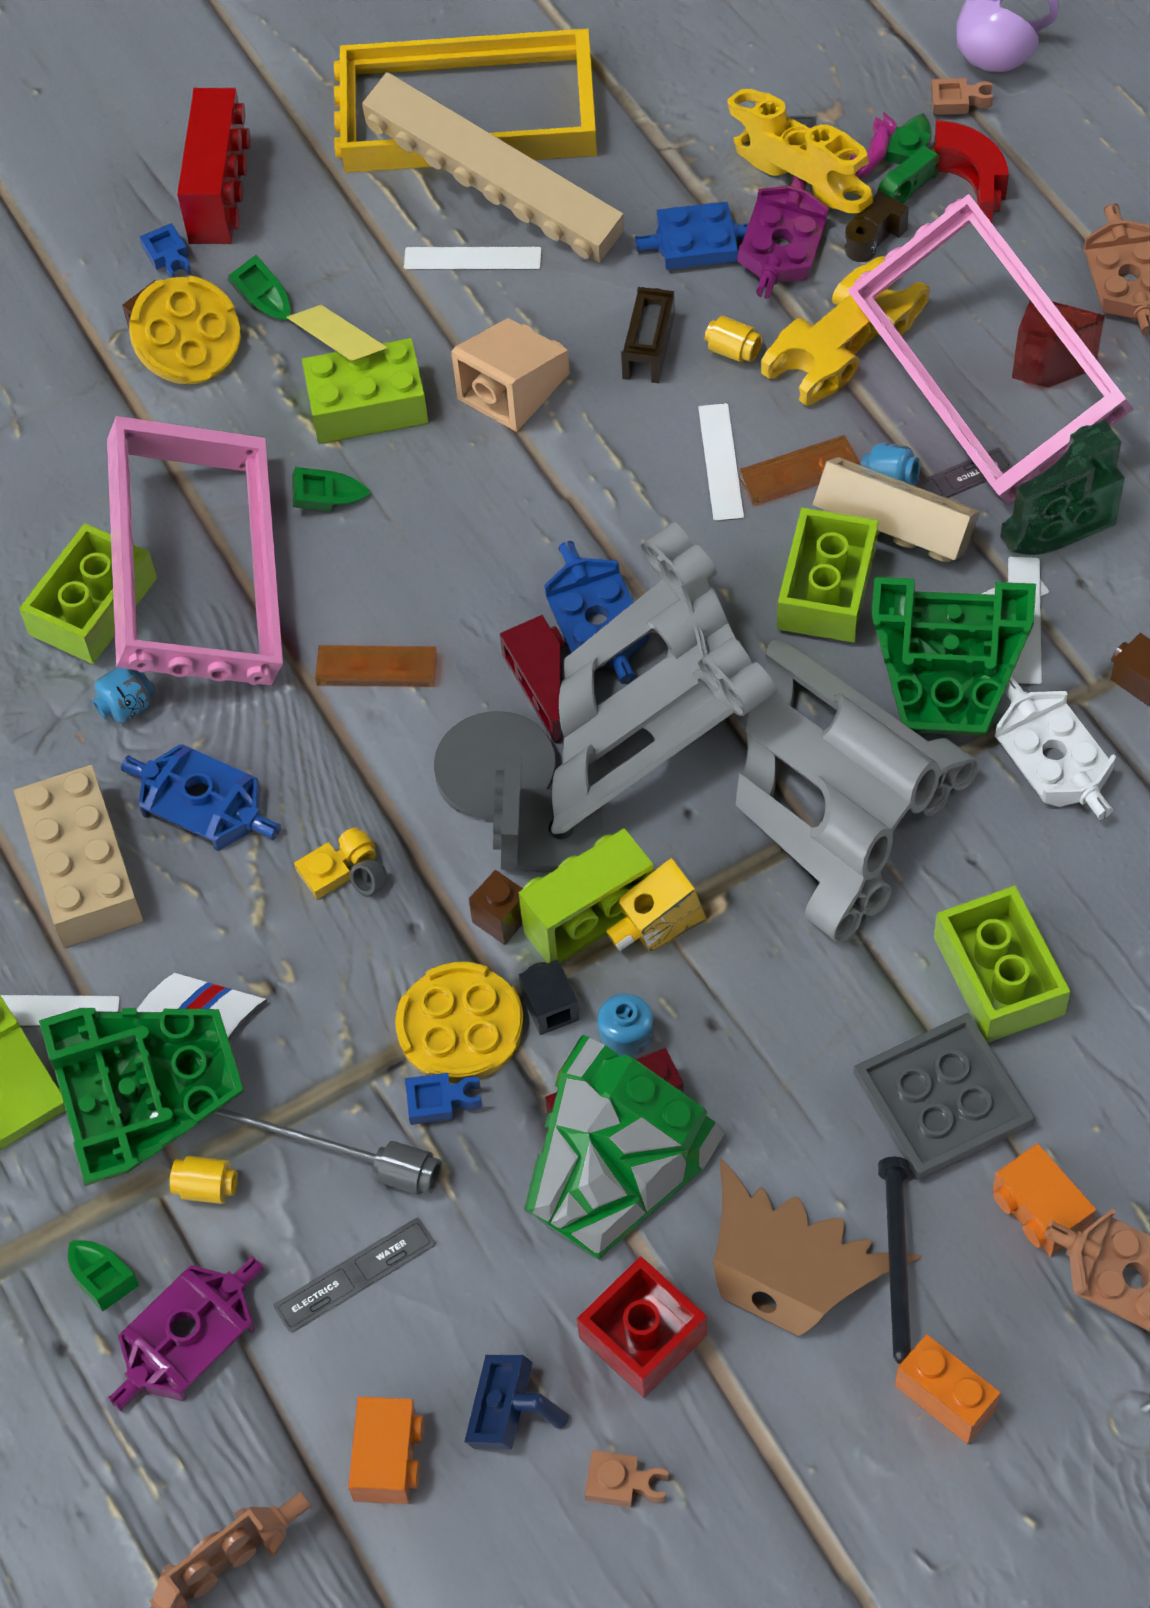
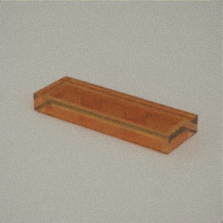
(792, 470)
(376, 666)

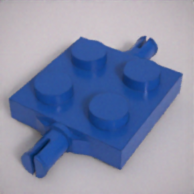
(694, 235)

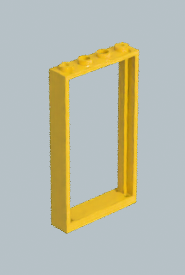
(462, 53)

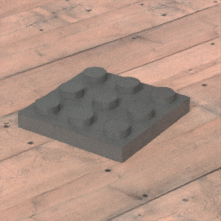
(943, 1096)

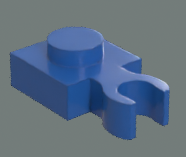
(166, 249)
(433, 1097)

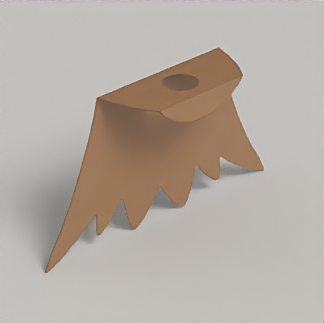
(786, 1258)

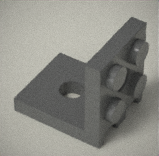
(524, 822)

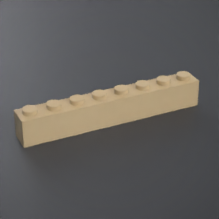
(493, 168)

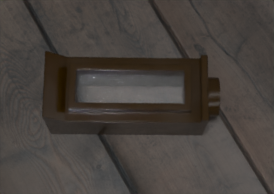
(649, 331)

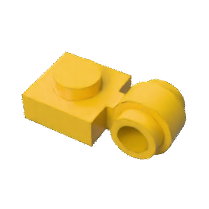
(327, 869)

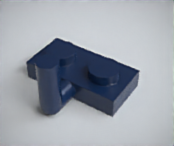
(501, 1400)

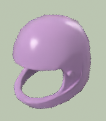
(997, 37)

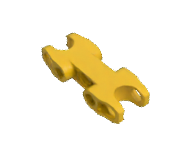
(812, 154)
(831, 344)

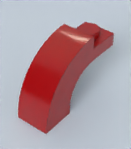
(976, 160)

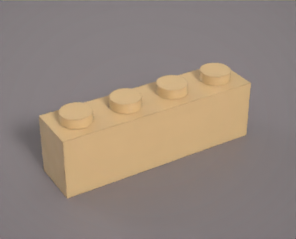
(902, 509)

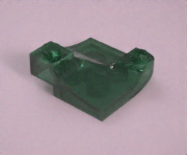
(1070, 497)

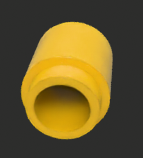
(733, 339)
(203, 1179)

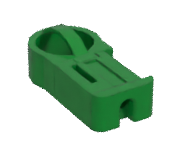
(910, 175)

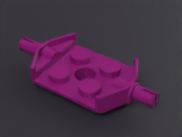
(788, 215)
(170, 1363)

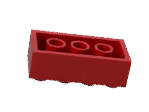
(213, 166)

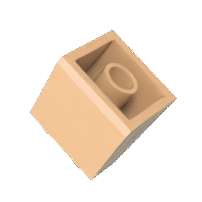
(508, 371)

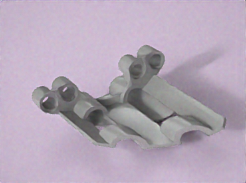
(676, 700)
(869, 778)

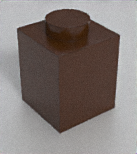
(1132, 667)
(497, 907)

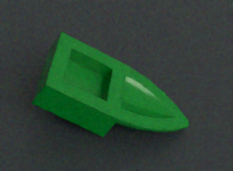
(909, 139)
(260, 288)
(324, 488)
(100, 1273)

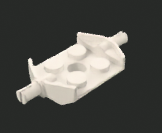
(1044, 722)

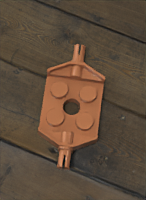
(1119, 250)
(1099, 1262)
(225, 1549)

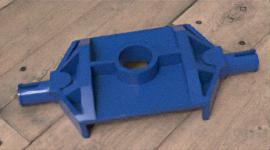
(588, 589)
(220, 814)

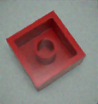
(642, 1326)

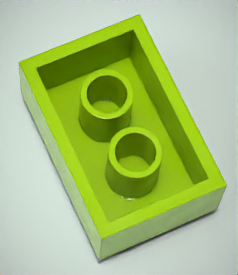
(366, 393)
(827, 575)
(75, 596)
(582, 896)
(1001, 964)

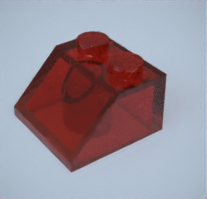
(1042, 355)

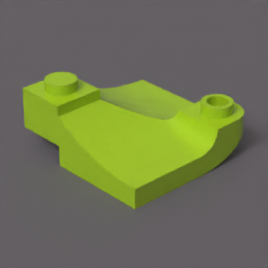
(26, 1087)

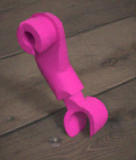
(878, 145)

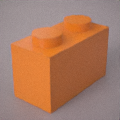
(1038, 1193)
(947, 1389)
(384, 1449)

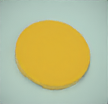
(184, 329)
(459, 1021)

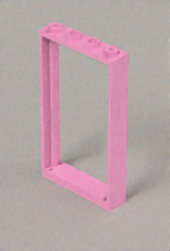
(900, 261)
(204, 448)

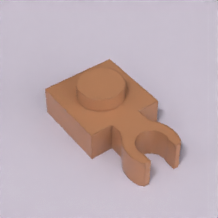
(955, 96)
(615, 1480)

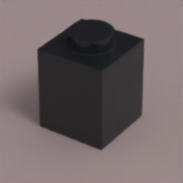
(548, 996)

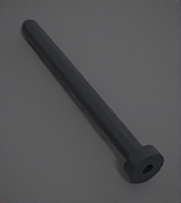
(893, 1171)

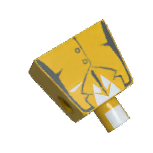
(657, 909)

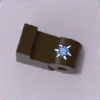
(873, 226)

